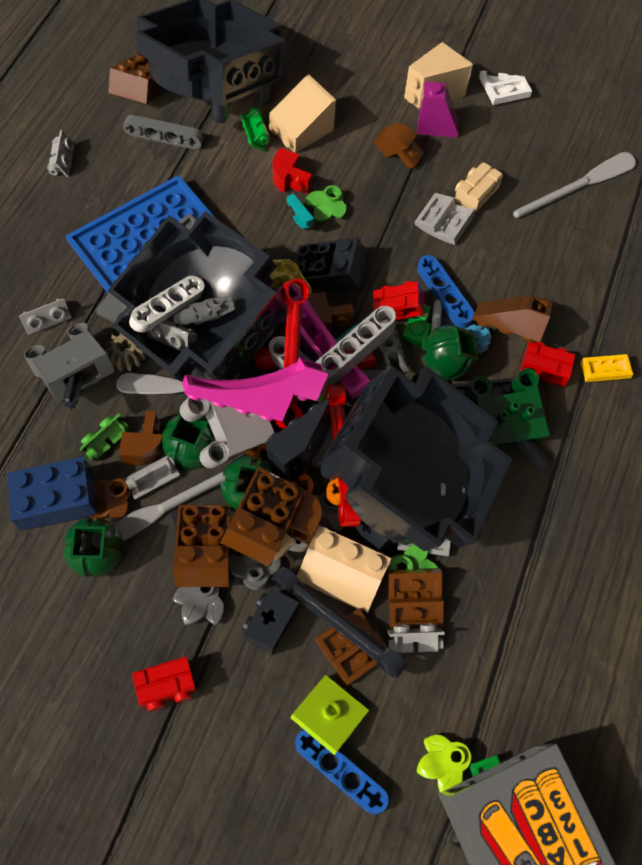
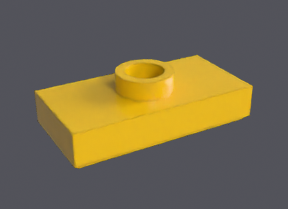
(606, 368)

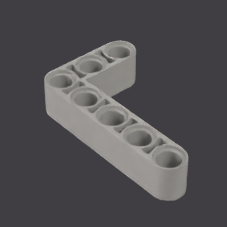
(353, 341)

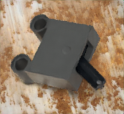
(71, 365)

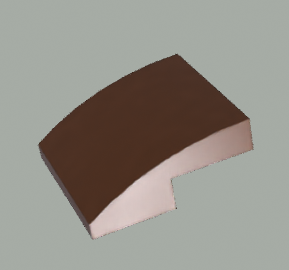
(415, 597)
(342, 654)

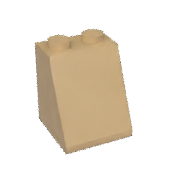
(438, 66)
(303, 115)

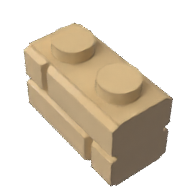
(478, 186)

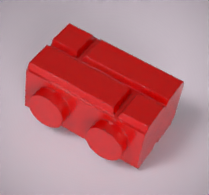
(405, 299)
(549, 363)
(164, 683)

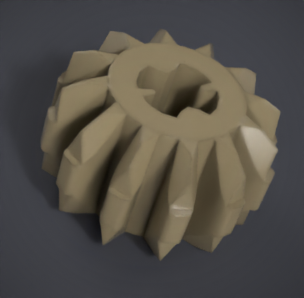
(123, 353)

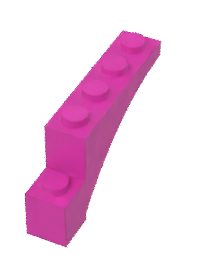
(317, 341)
(262, 395)

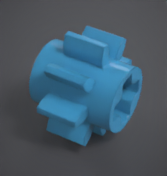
(482, 337)

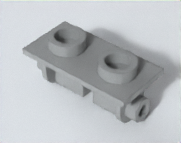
(62, 155)
(45, 316)
(173, 336)
(152, 477)
(426, 637)

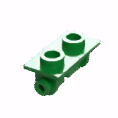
(255, 129)

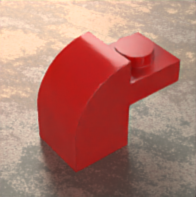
(287, 172)

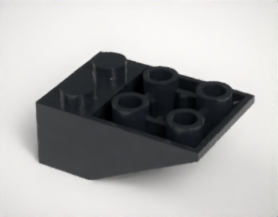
(333, 264)
(296, 445)

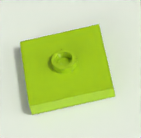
(329, 714)

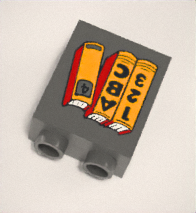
(525, 814)

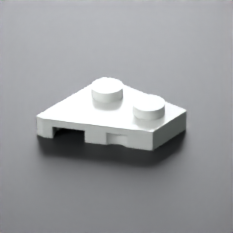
(505, 87)

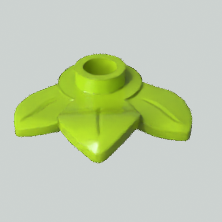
(439, 762)

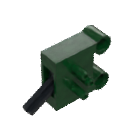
(518, 415)

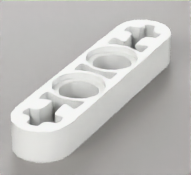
(163, 299)

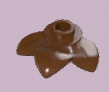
(108, 502)

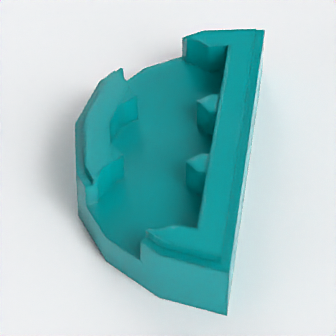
(302, 217)

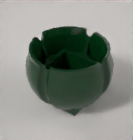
(450, 351)
(182, 451)
(231, 476)
(109, 553)

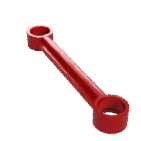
(292, 334)
(337, 396)

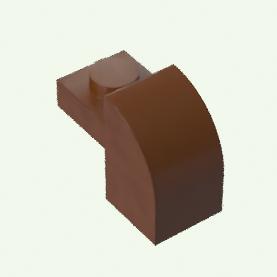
(400, 140)
(331, 316)
(144, 447)
(306, 519)

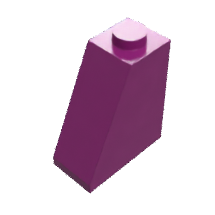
(437, 112)

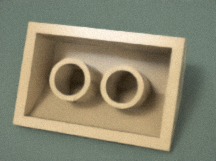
(343, 569)

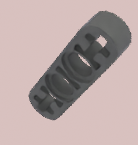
(139, 127)

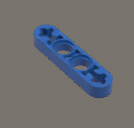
(448, 289)
(337, 775)

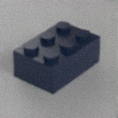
(51, 493)

